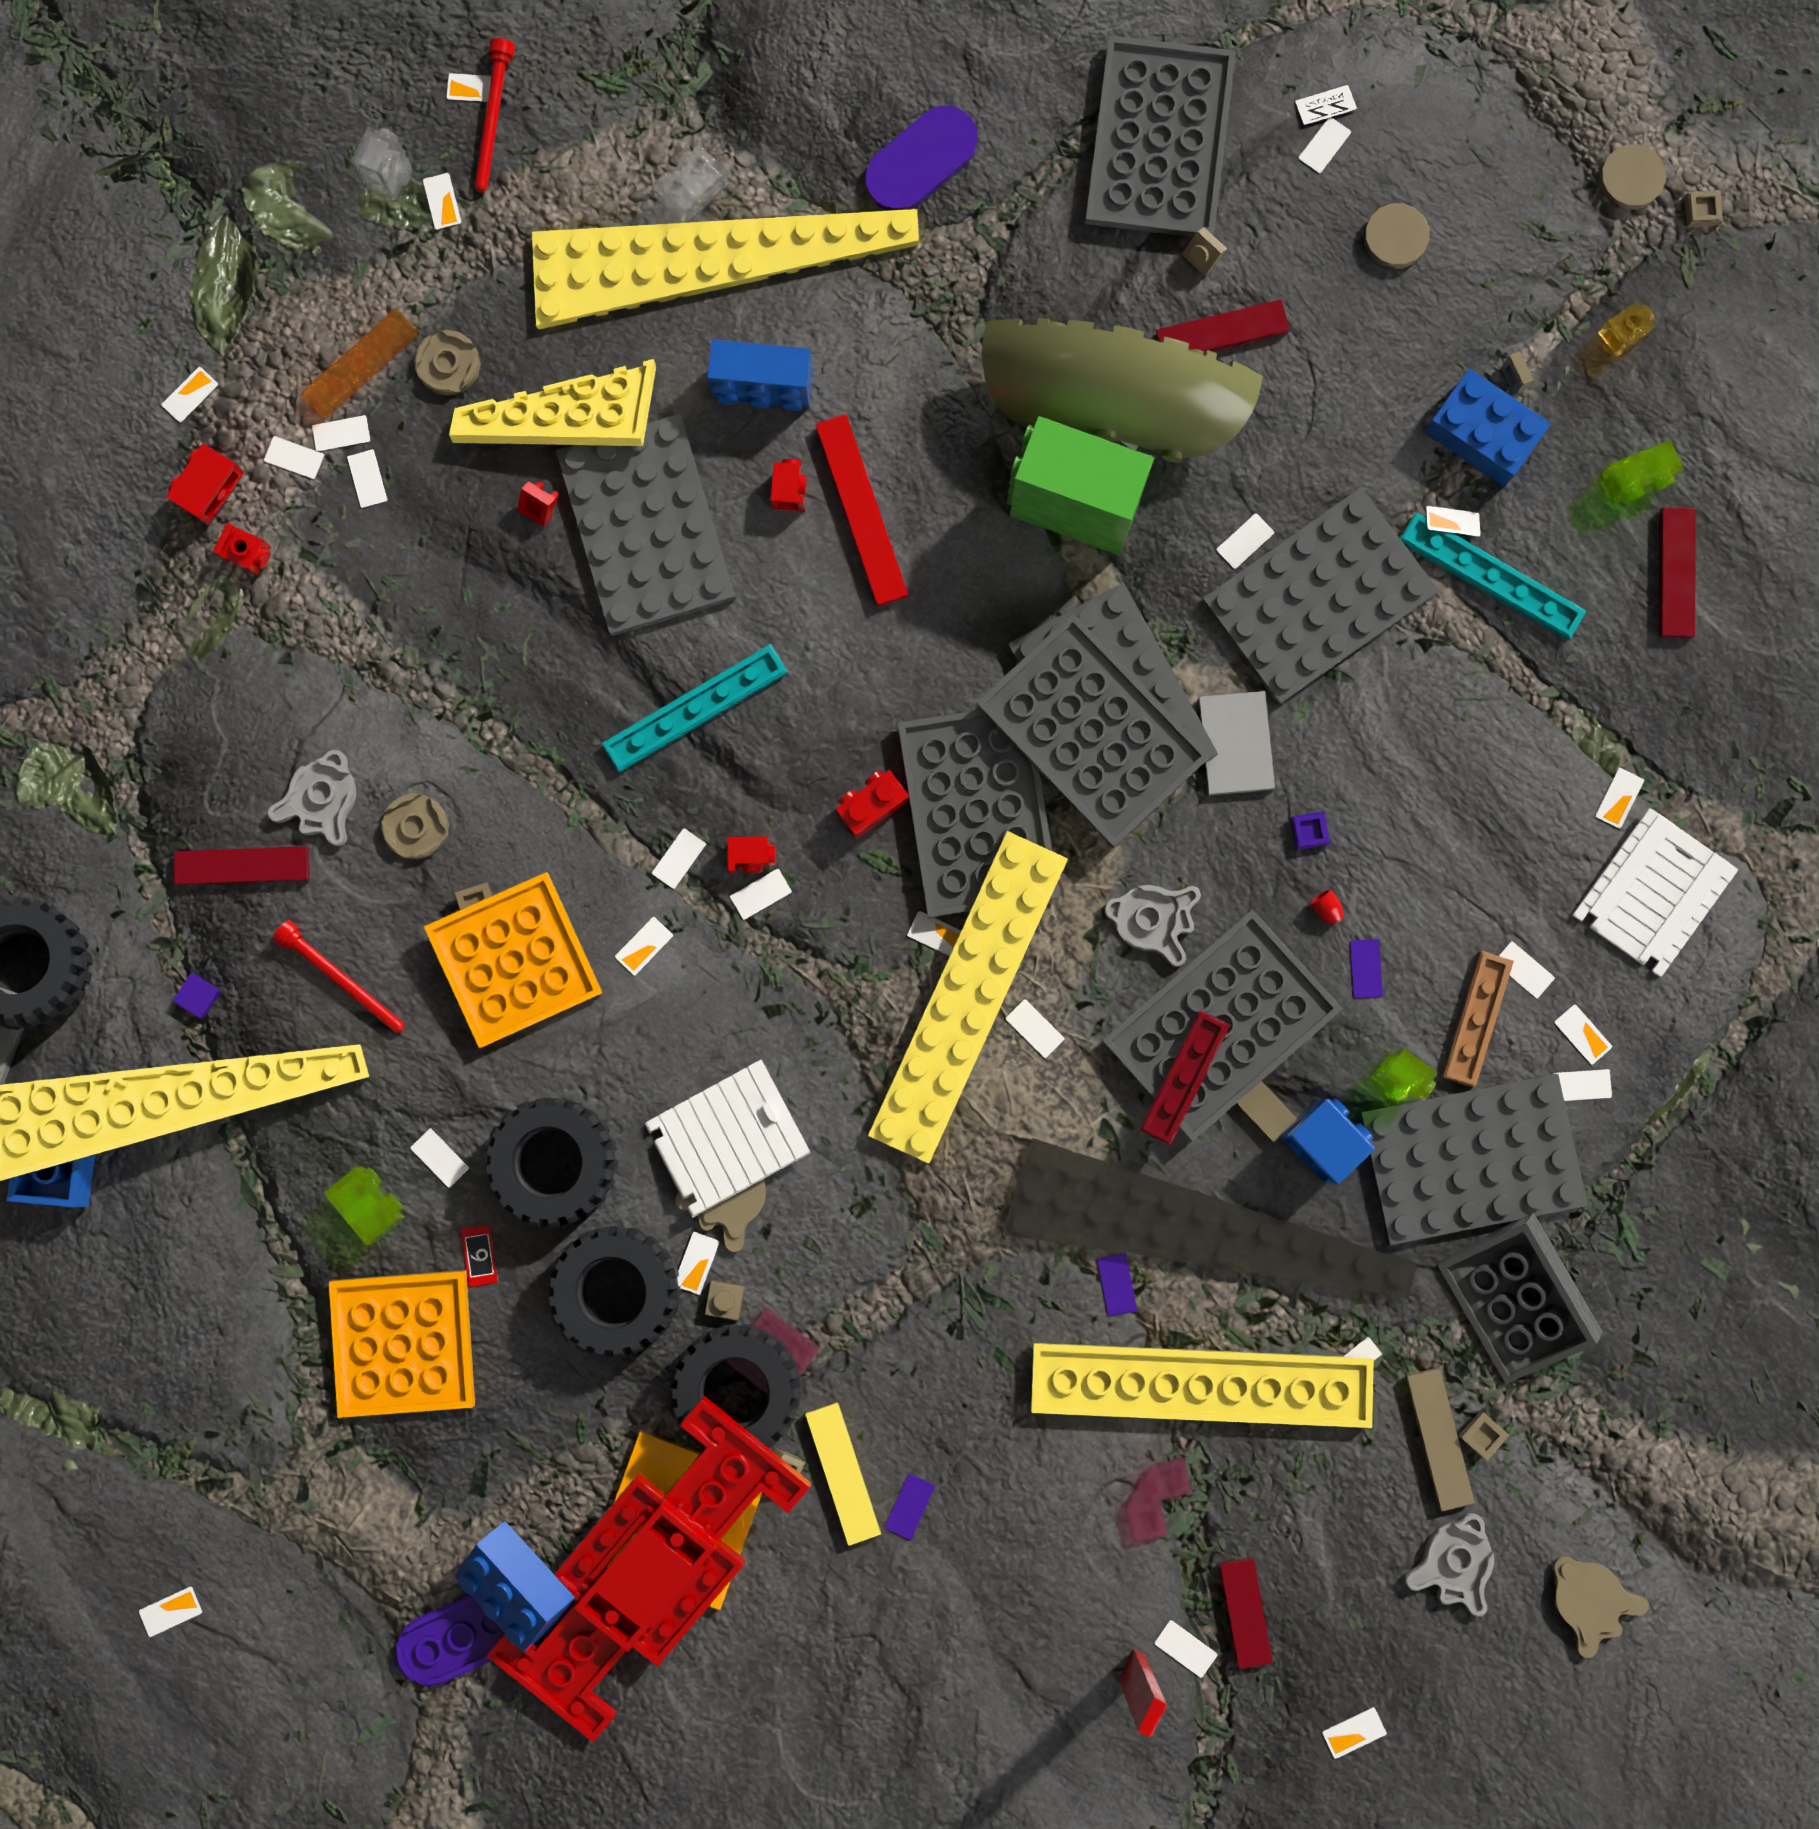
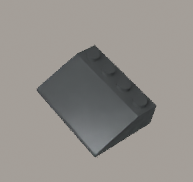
(1520, 1299)

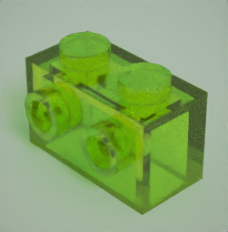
(1641, 472)
(1405, 1076)
(365, 1204)

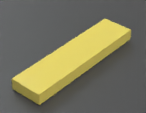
(843, 1473)

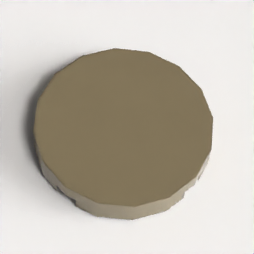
(1632, 176)
(1396, 235)
(447, 362)
(415, 826)

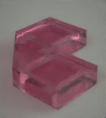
(1158, 1483)

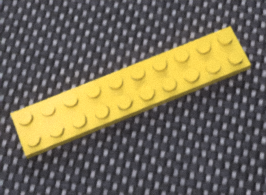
(967, 997)
(1202, 1385)

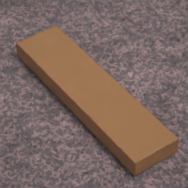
(1477, 1019)

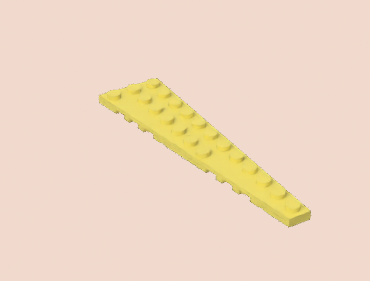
(634, 265)
(91, 1114)

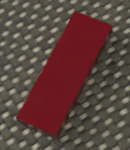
(1245, 1612)

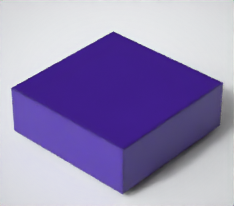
(1310, 830)
(197, 995)

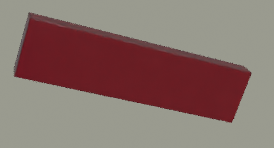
(1230, 328)
(1677, 572)
(241, 865)
(1184, 1077)

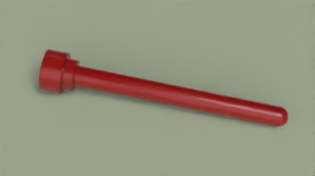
(501, 54)
(289, 936)

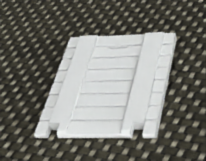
(1653, 893)
(727, 1138)

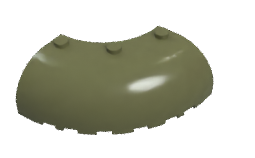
(1118, 385)

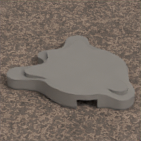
(320, 797)
(1153, 918)
(1457, 1562)

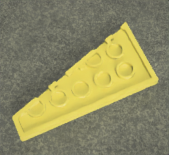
(571, 412)

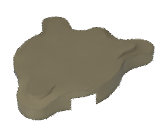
(731, 1214)
(1592, 1601)

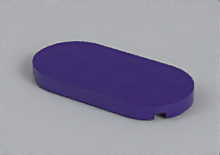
(921, 158)
(446, 1642)

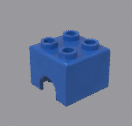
(1329, 1140)

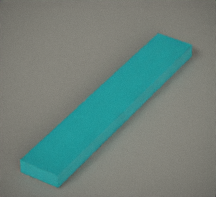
(1493, 577)
(694, 708)

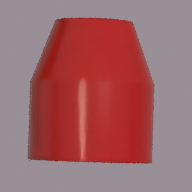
(1327, 907)

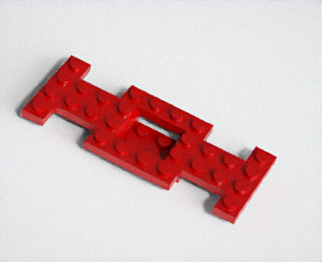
(660, 1576)

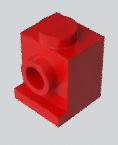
(788, 486)
(231, 543)
(750, 853)

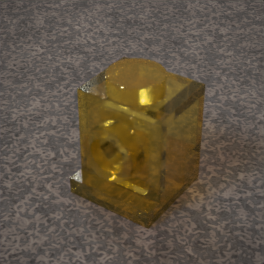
(1621, 335)

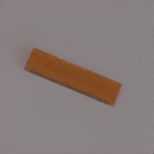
(360, 363)

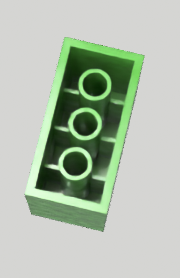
(1077, 484)

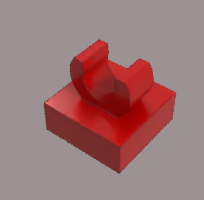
(537, 503)

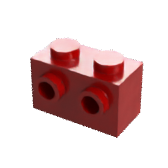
(204, 484)
(872, 804)

